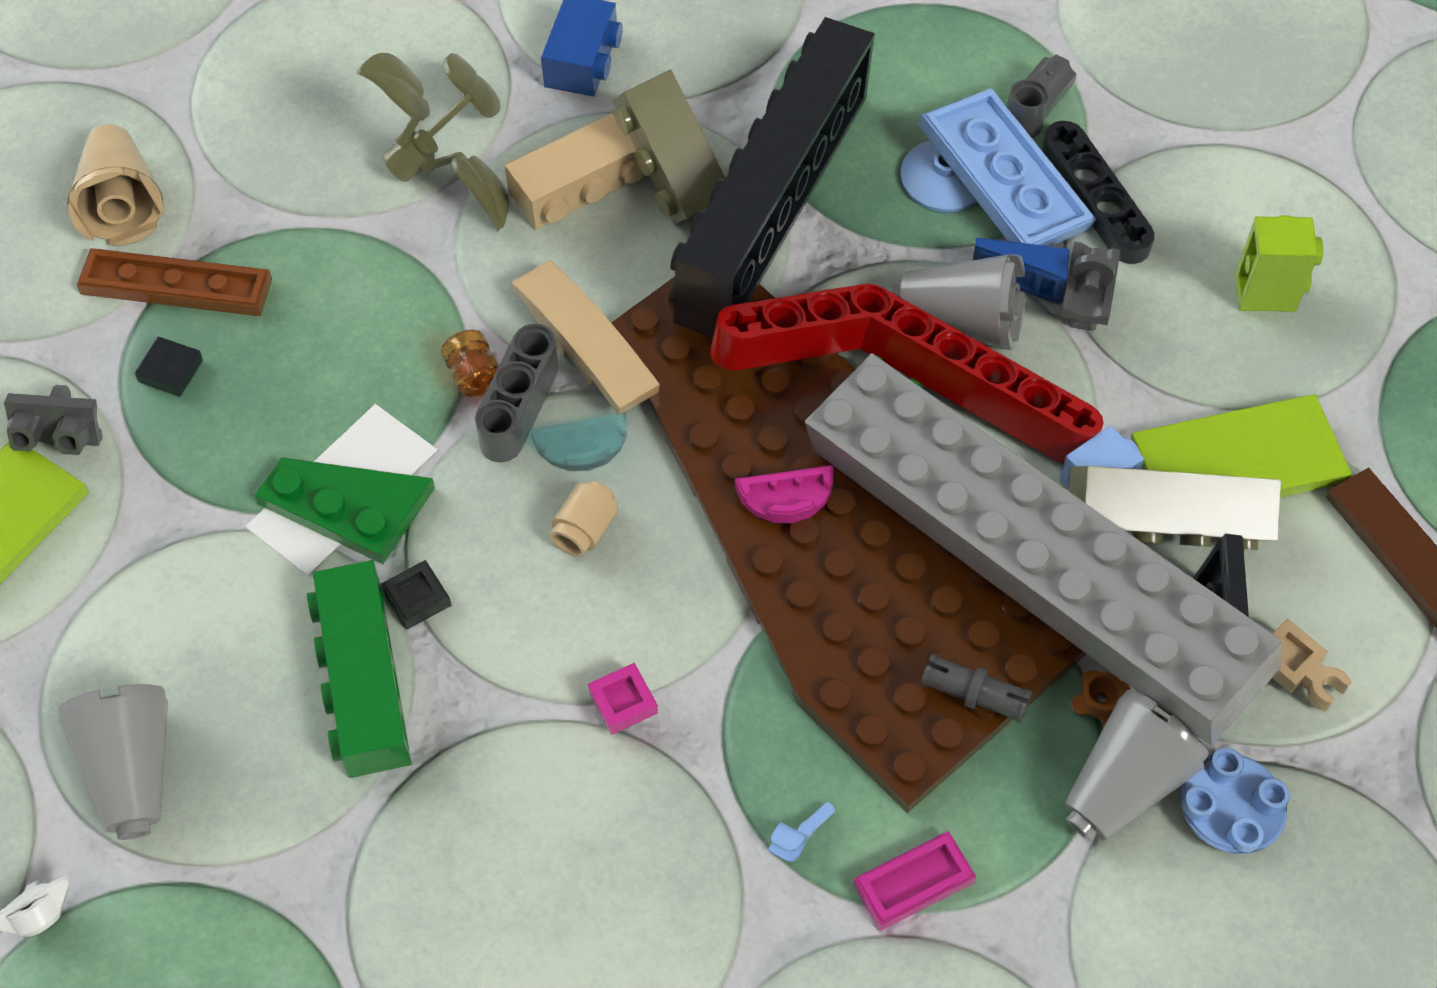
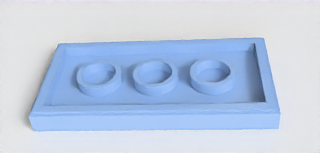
(1006, 171)

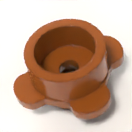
(1096, 684)

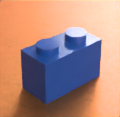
(581, 46)

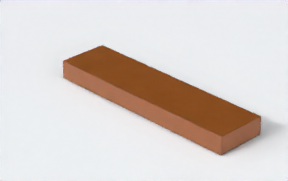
(174, 282)

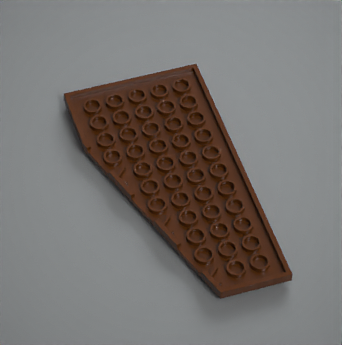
(853, 590)

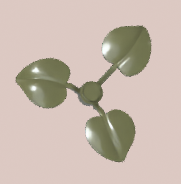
(416, 150)

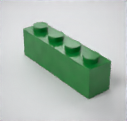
(360, 670)

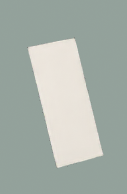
(371, 443)

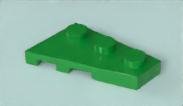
(345, 503)

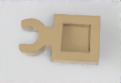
(1302, 665)

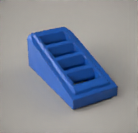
(1044, 265)

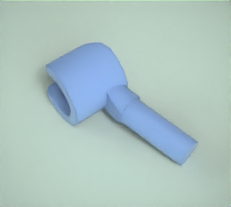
(789, 842)

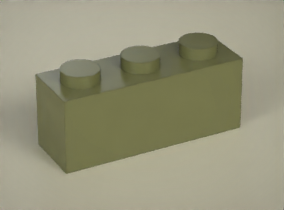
(669, 145)

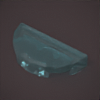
(582, 443)

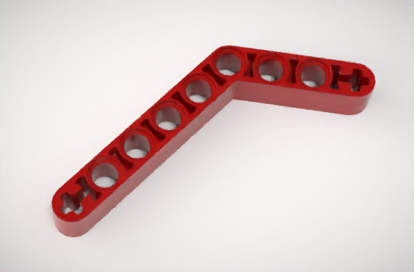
(917, 346)

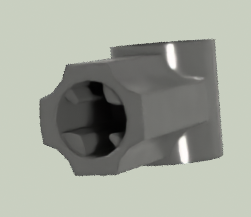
(1040, 92)

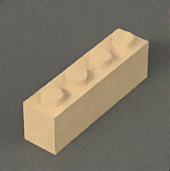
(572, 172)

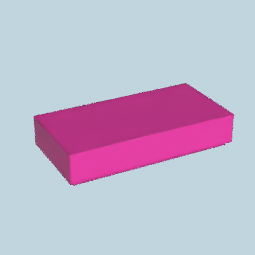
(914, 880)

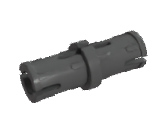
(976, 688)

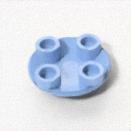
(1235, 803)

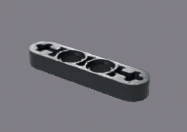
(1104, 188)

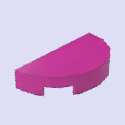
(786, 495)

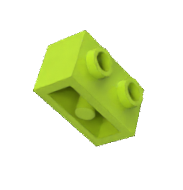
(1277, 263)

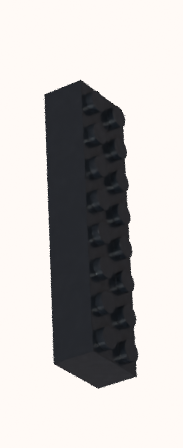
(771, 176)

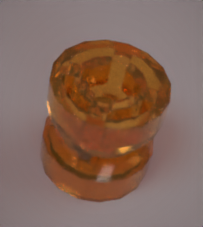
(470, 360)

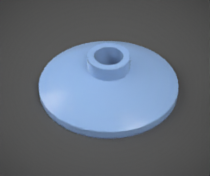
(932, 181)

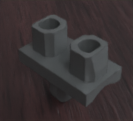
(1090, 286)
(52, 419)

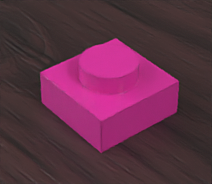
(622, 698)

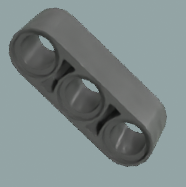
(517, 411)

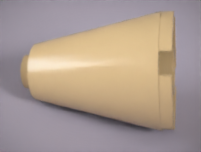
(114, 189)

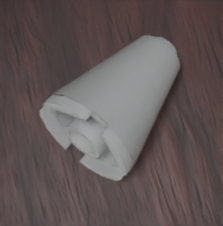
(972, 297)
(120, 754)
(1132, 767)

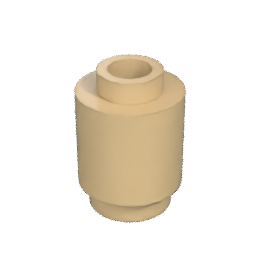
(583, 518)

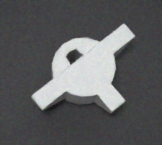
(35, 908)

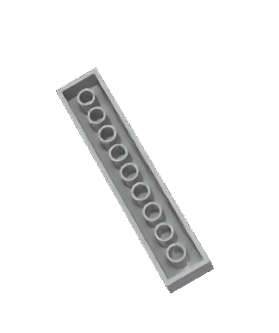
(1046, 549)

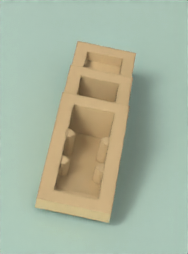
(586, 337)

